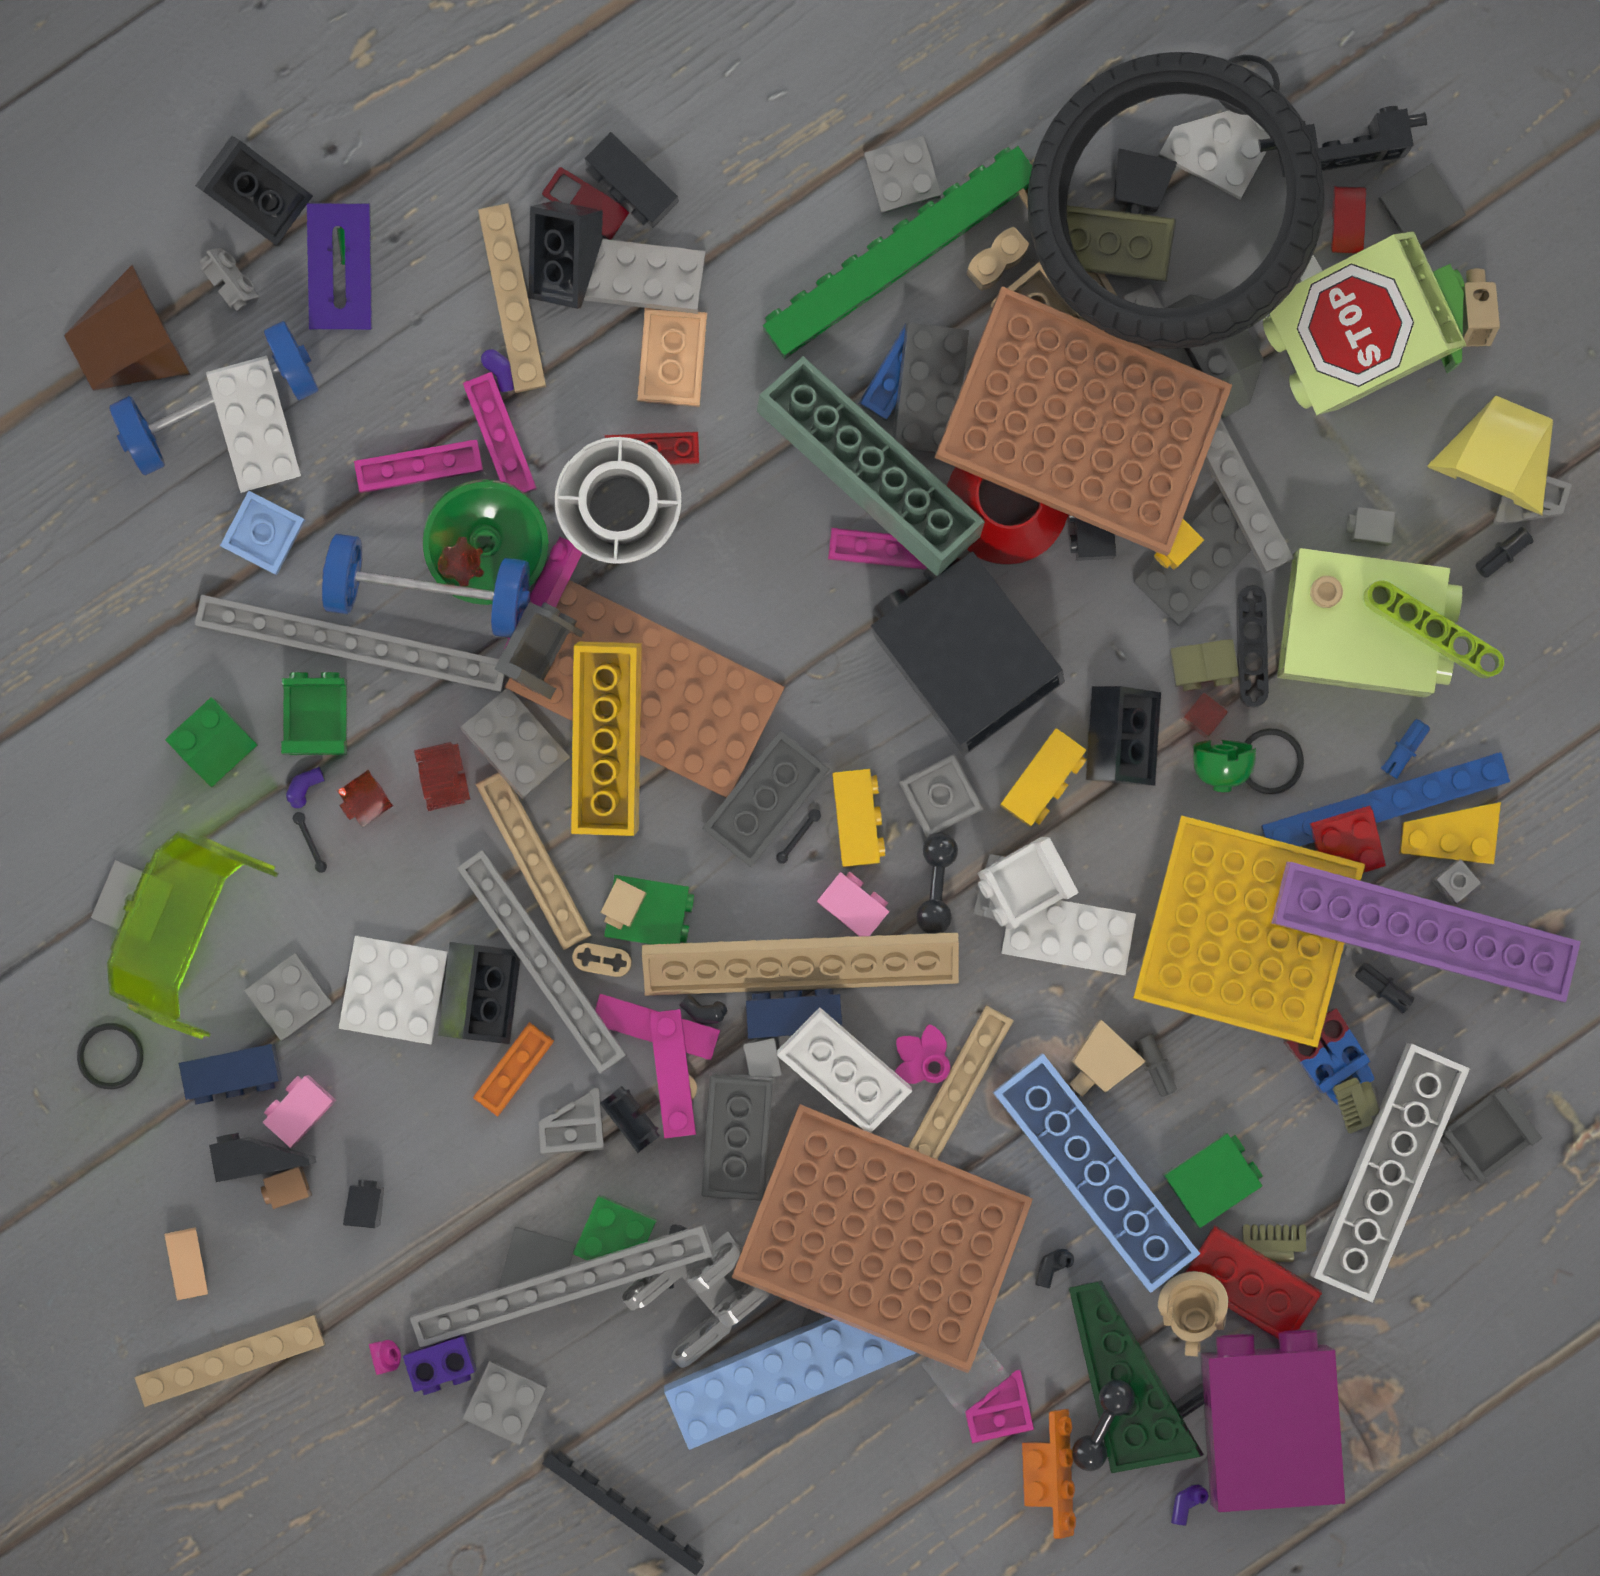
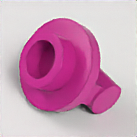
(385, 1356)

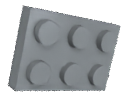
(515, 743)

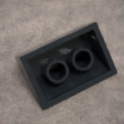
(1123, 735)
(479, 993)

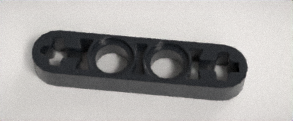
(1258, 646)

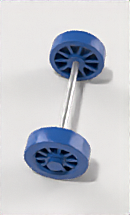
(139, 436)
(343, 575)

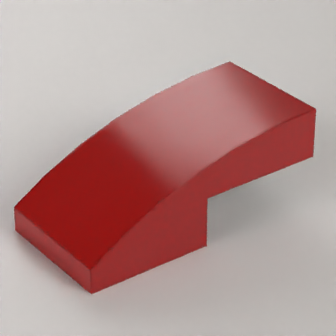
(1348, 219)

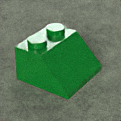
(211, 742)

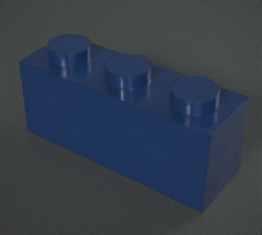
(786, 1015)
(230, 1073)

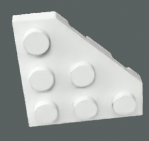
(1218, 150)

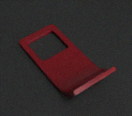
(591, 197)

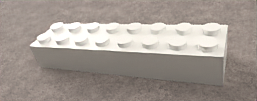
(1389, 1172)

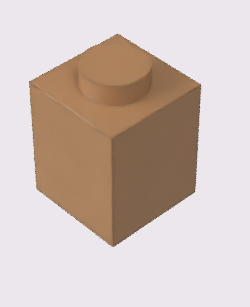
(285, 1188)

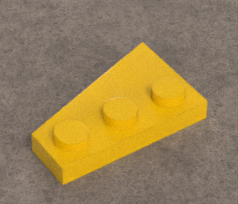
(1454, 835)

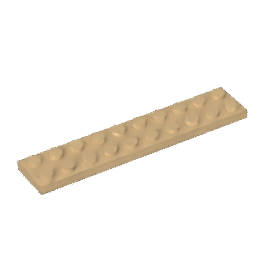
(801, 964)

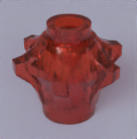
(461, 562)

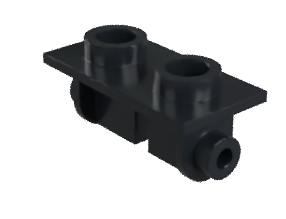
(635, 1127)

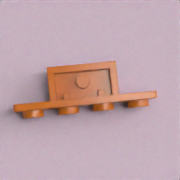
(1049, 1474)

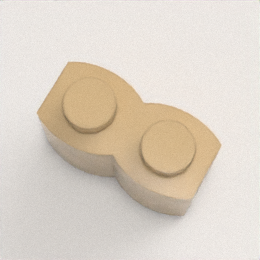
(1004, 254)

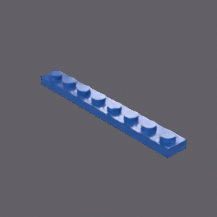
(1398, 798)

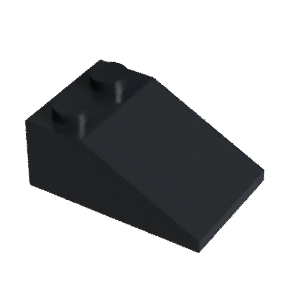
(254, 190)
(562, 251)
(248, 1157)

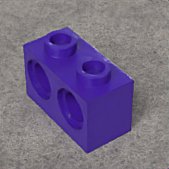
(437, 1357)

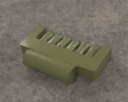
(1357, 1104)
(1277, 1249)

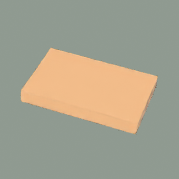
(672, 357)

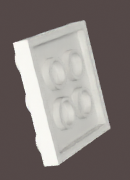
(393, 990)

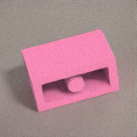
(853, 905)
(298, 1110)

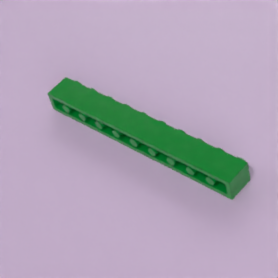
(899, 253)

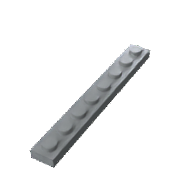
(541, 961)

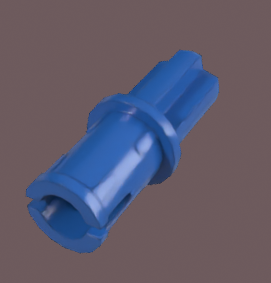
(1406, 748)

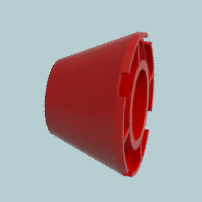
(1007, 543)

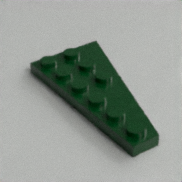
(1153, 1428)

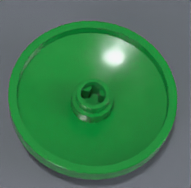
(491, 518)

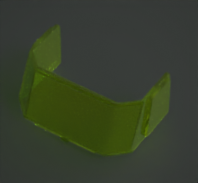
(167, 923)

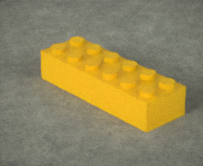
(606, 738)

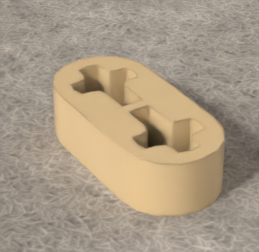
(601, 968)

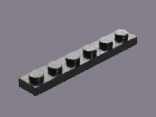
(635, 1519)

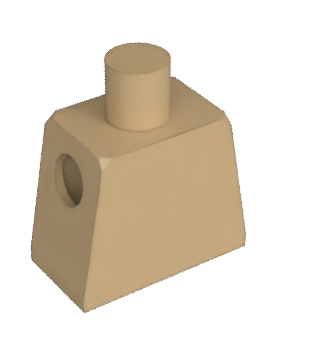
(1479, 309)
(1103, 1060)

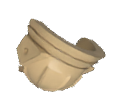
(1193, 1307)

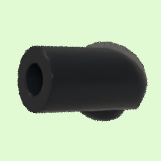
(704, 1014)
(1052, 1263)

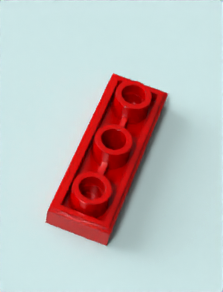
(676, 447)

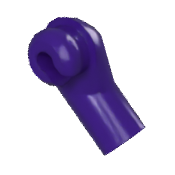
(500, 367)
(300, 784)
(1185, 1500)

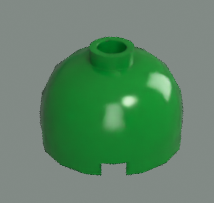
(1224, 764)

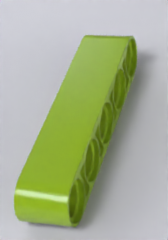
(1449, 630)

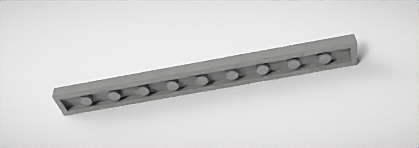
(1232, 473)
(349, 643)
(562, 1285)

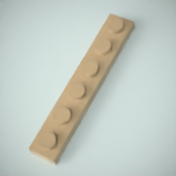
(512, 298)
(229, 1360)

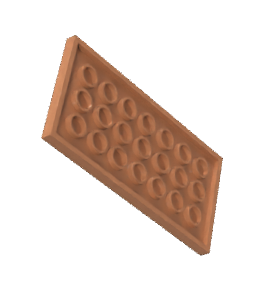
(695, 705)

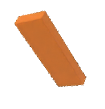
(513, 1069)

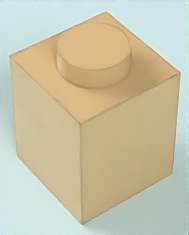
(622, 904)

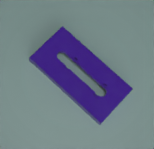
(356, 222)

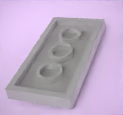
(647, 276)

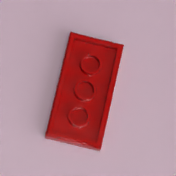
(1255, 1284)

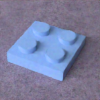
(262, 532)

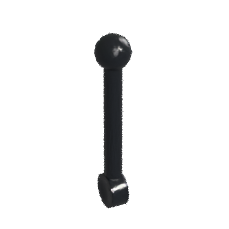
(814, 816)
(299, 819)

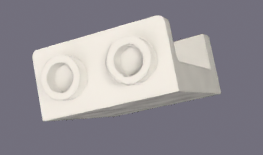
(1026, 882)

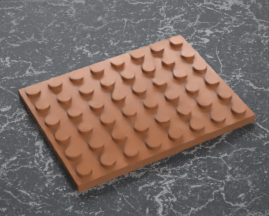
(1083, 421)
(883, 1238)

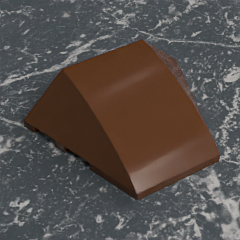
(124, 338)

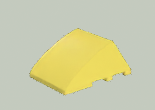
(1502, 451)

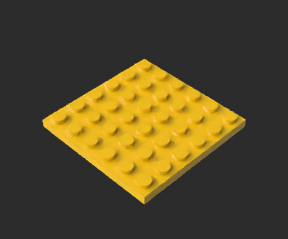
(1216, 941)

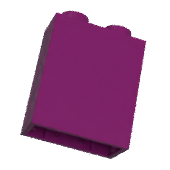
(1272, 1423)

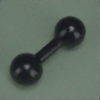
(940, 852)
(1116, 1400)

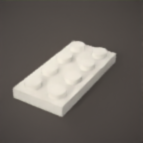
(253, 424)
(1074, 937)
(844, 1070)

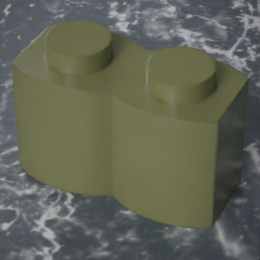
(1204, 663)

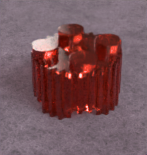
(441, 777)

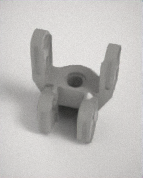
(713, 1283)

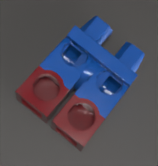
(1337, 1063)

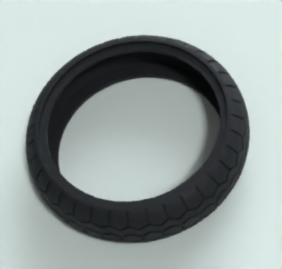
(1094, 107)

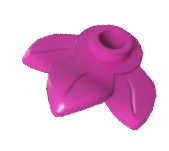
(918, 1055)

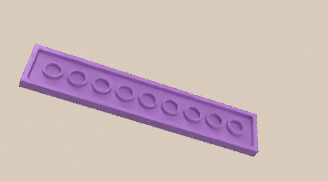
(1425, 931)

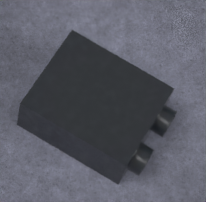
(966, 651)

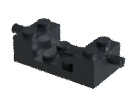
(1388, 140)

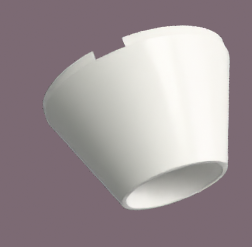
(609, 460)

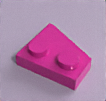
(1000, 1412)

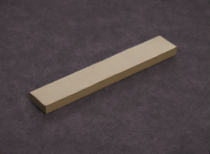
(533, 861)
(961, 1083)

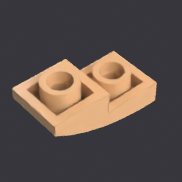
(186, 1263)

